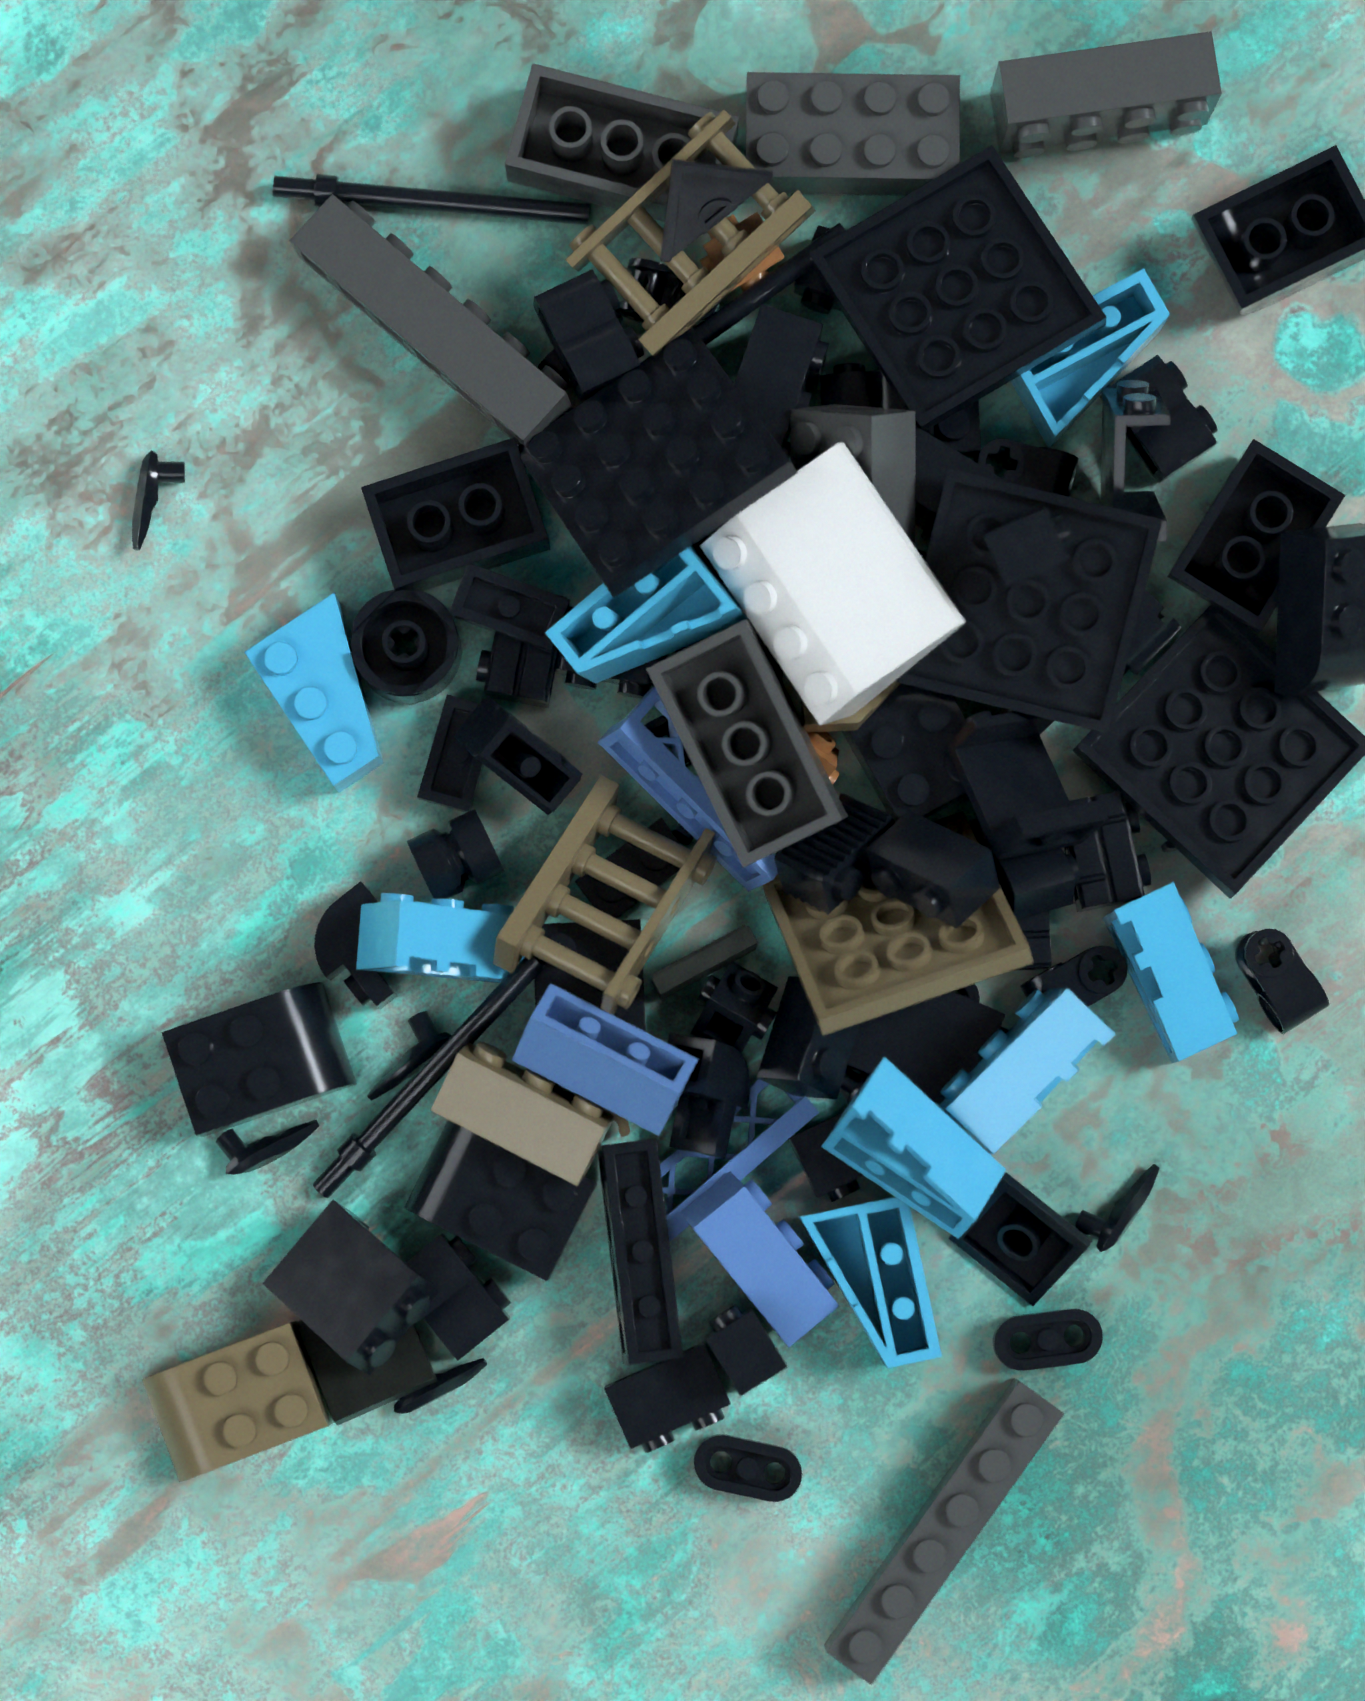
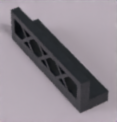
(639, 1252)

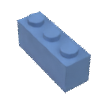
(604, 1059)
(762, 1257)

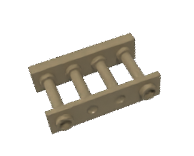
(701, 287)
(576, 855)

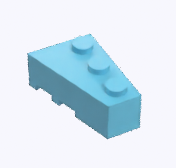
(649, 620)
(431, 938)
(1172, 973)
(914, 1150)

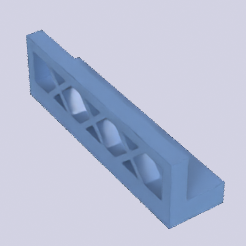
(676, 787)
(741, 1163)

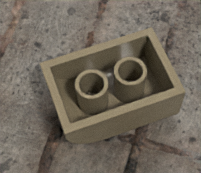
(237, 1401)

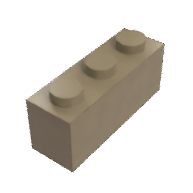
(522, 1112)

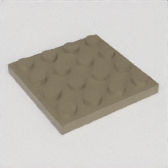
(888, 955)

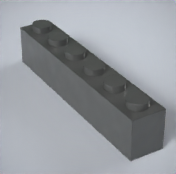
(430, 322)
(942, 1531)

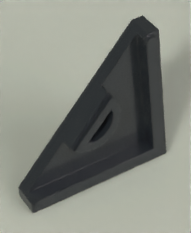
(702, 197)

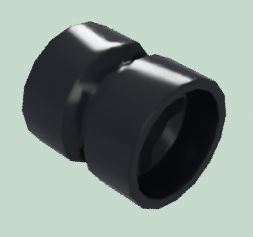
(455, 856)

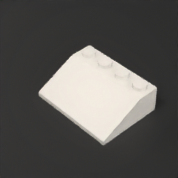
(832, 585)

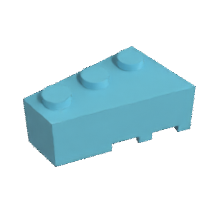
(1075, 377)
(321, 691)
(1023, 1066)
(881, 1274)

